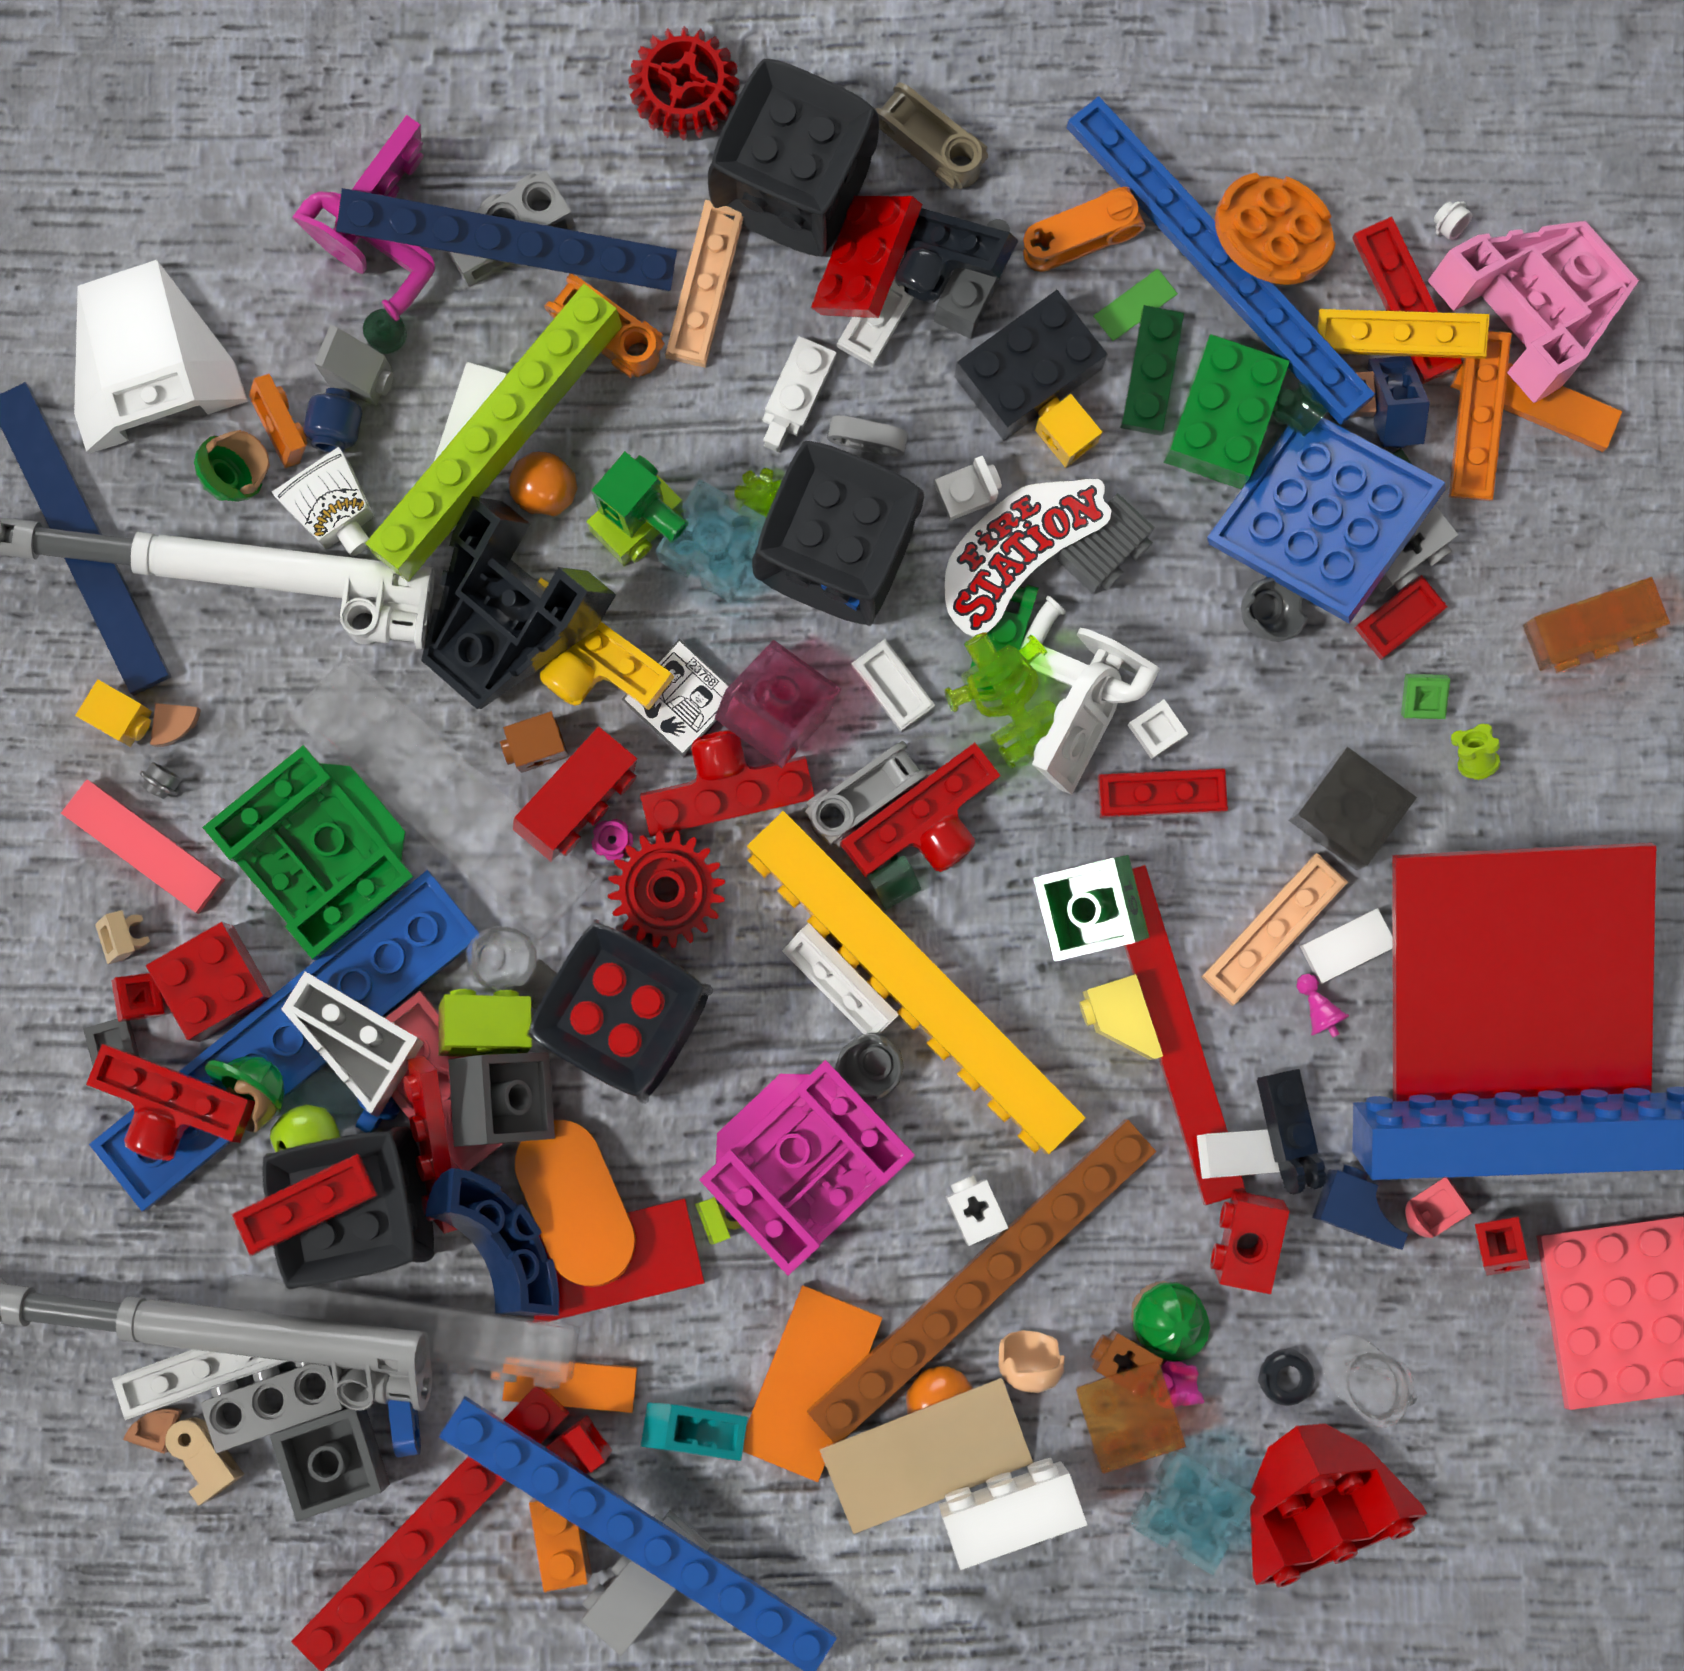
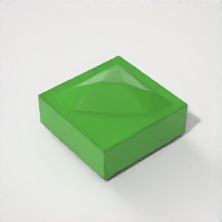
(1425, 696)

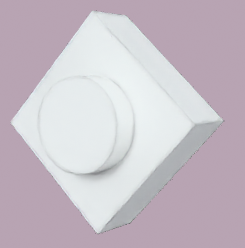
(1157, 729)

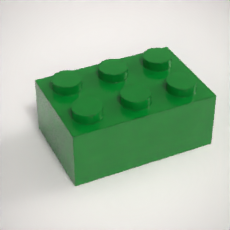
(1226, 411)

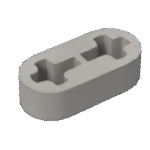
(867, 436)

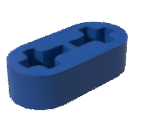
(404, 1428)

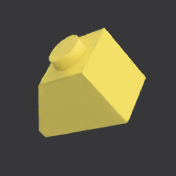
(1122, 1016)

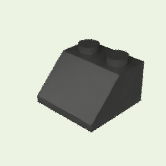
(501, 1098)

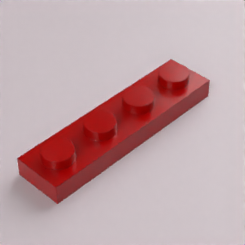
(1399, 285)
(428, 1126)

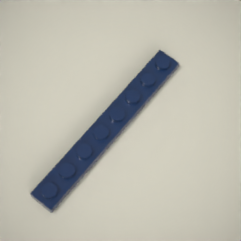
(505, 240)

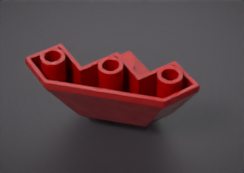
(1322, 1503)

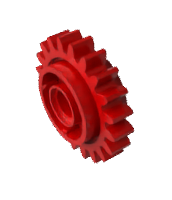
(639, 894)

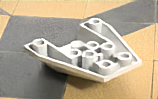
(144, 356)

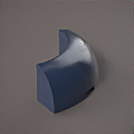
(504, 1236)

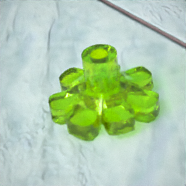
(751, 492)

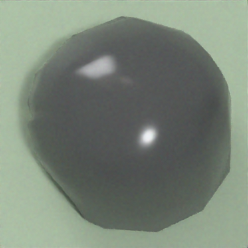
(1272, 611)
(871, 1065)

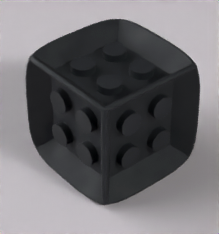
(793, 156)
(837, 527)
(368, 1237)

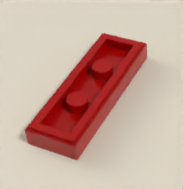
(1162, 793)
(304, 1205)

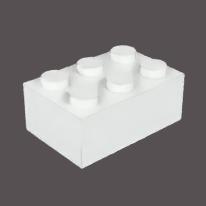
(1011, 1513)

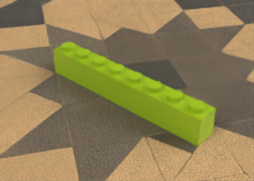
(495, 432)

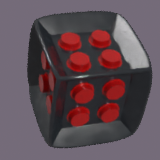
(619, 1011)

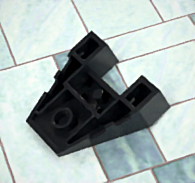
(496, 617)

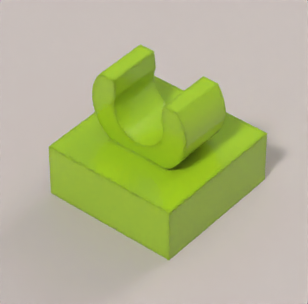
(714, 1220)

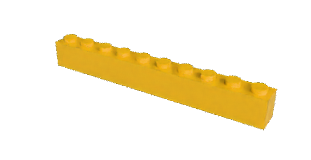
(915, 984)

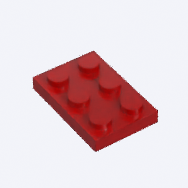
(866, 256)

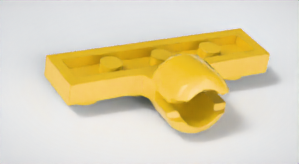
(608, 658)

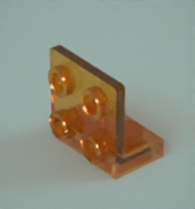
(1130, 1417)

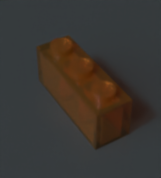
(1596, 626)

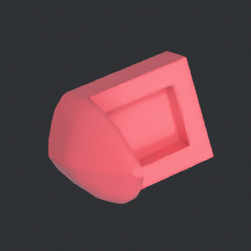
(1436, 1209)

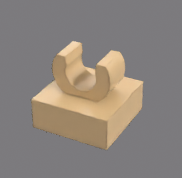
(116, 938)

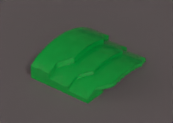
(314, 847)

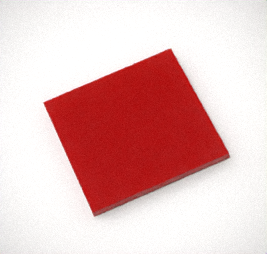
(1523, 971)

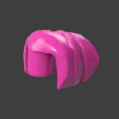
(1182, 1383)

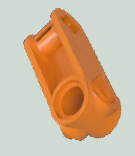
(1083, 230)
(631, 333)

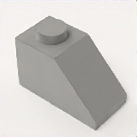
(353, 366)

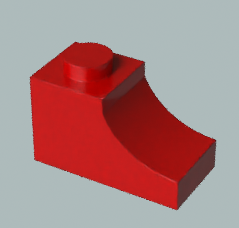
(581, 1445)

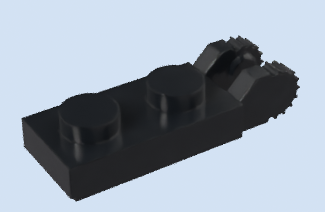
(1291, 1131)

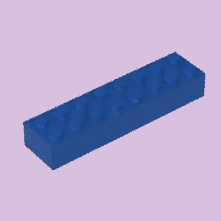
(1520, 1134)

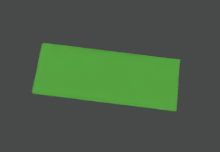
(1126, 309)

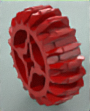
(655, 69)

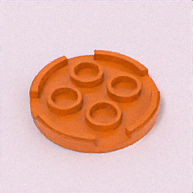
(1275, 228)

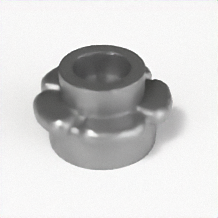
(160, 780)

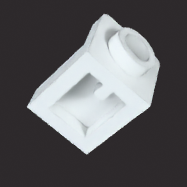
(968, 488)

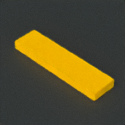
(1405, 333)

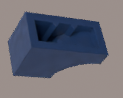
(1400, 402)
(1352, 1205)

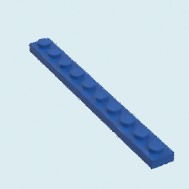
(1196, 238)
(637, 1535)

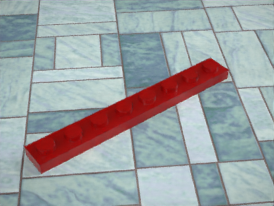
(417, 1540)

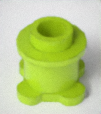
(1477, 751)

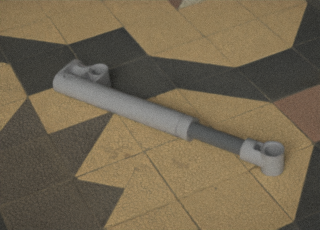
(365, 1359)

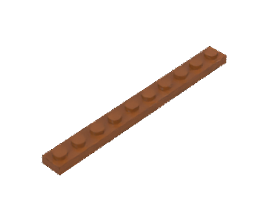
(981, 1282)

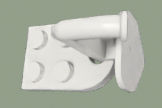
(1091, 701)

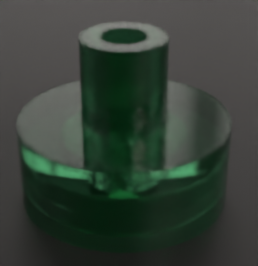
(383, 332)

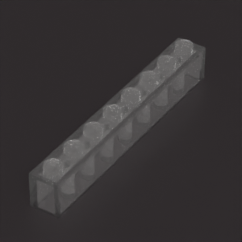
(456, 1335)

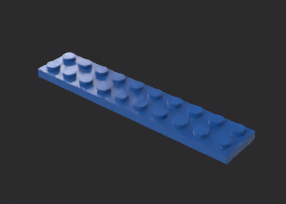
(373, 965)

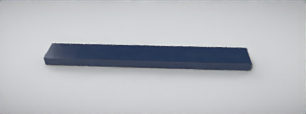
(67, 510)

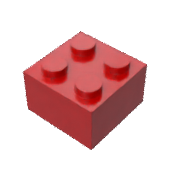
(209, 982)

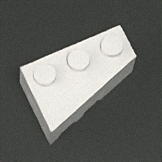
(353, 1040)

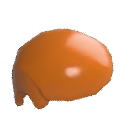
(542, 484)
(935, 1386)

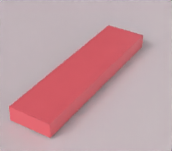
(142, 846)

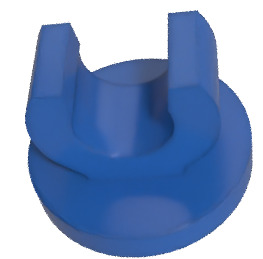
(368, 1122)

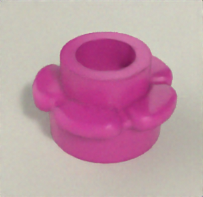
(611, 828)

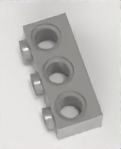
(517, 206)
(257, 1417)

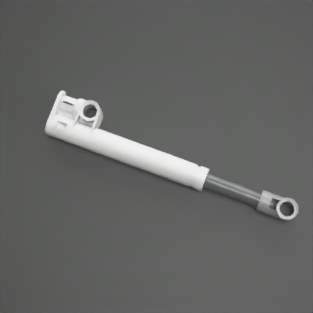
(366, 586)

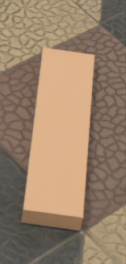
(704, 285)
(1274, 929)

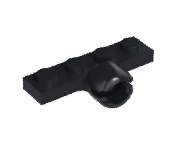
(947, 243)

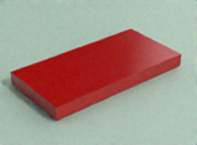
(661, 1263)

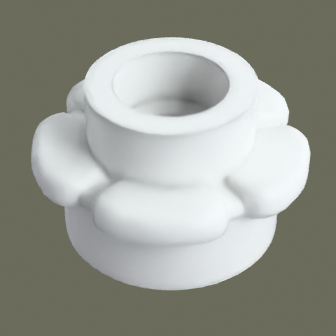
(1452, 219)

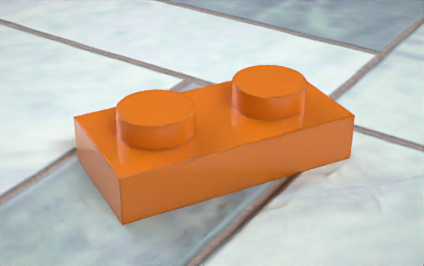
(273, 412)

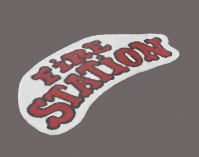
(1014, 542)

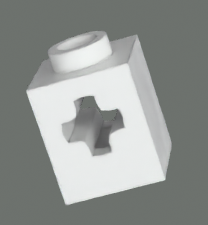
(992, 1218)

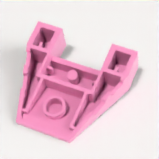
(1548, 288)

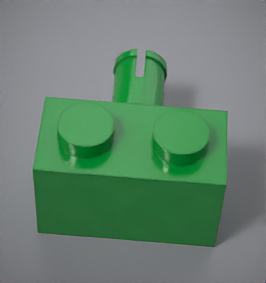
(633, 495)

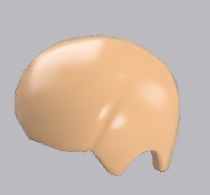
(1030, 1361)

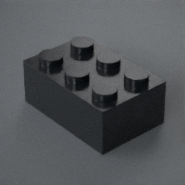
(1029, 364)

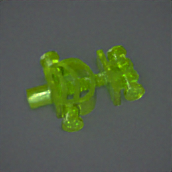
(992, 669)

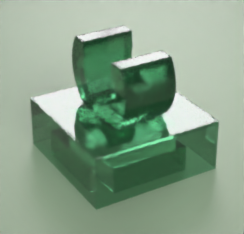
(894, 882)

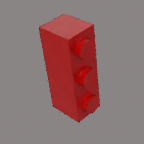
(576, 795)

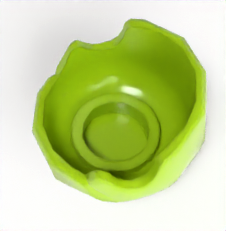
(303, 1126)

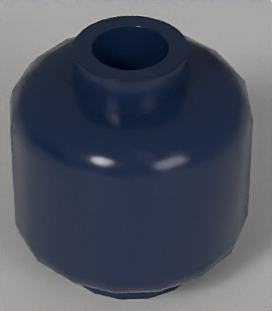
(332, 420)

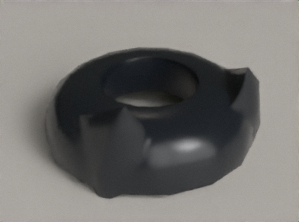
(1270, 1369)

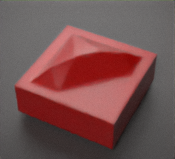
(137, 997)

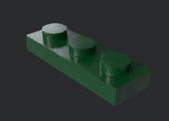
(1152, 370)

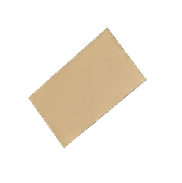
(926, 1455)

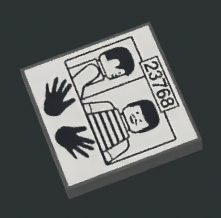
(687, 704)

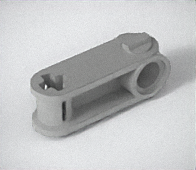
(865, 793)

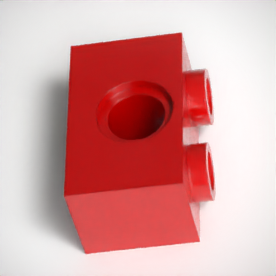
(1257, 1266)

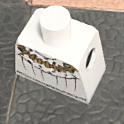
(329, 502)

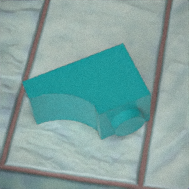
(694, 1431)

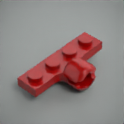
(725, 787)
(925, 817)
(167, 1103)

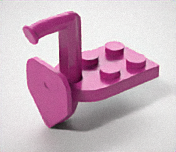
(396, 157)

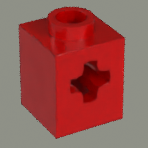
(1502, 1246)

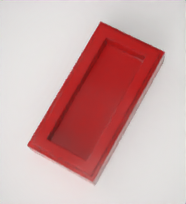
(1401, 617)

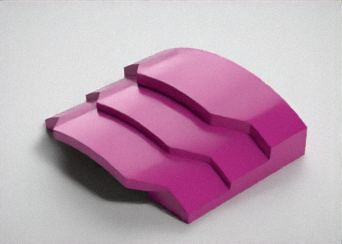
(802, 1162)

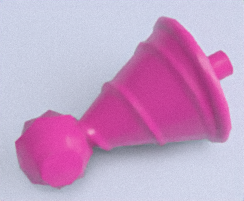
(1322, 1012)

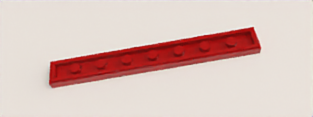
(1183, 1056)

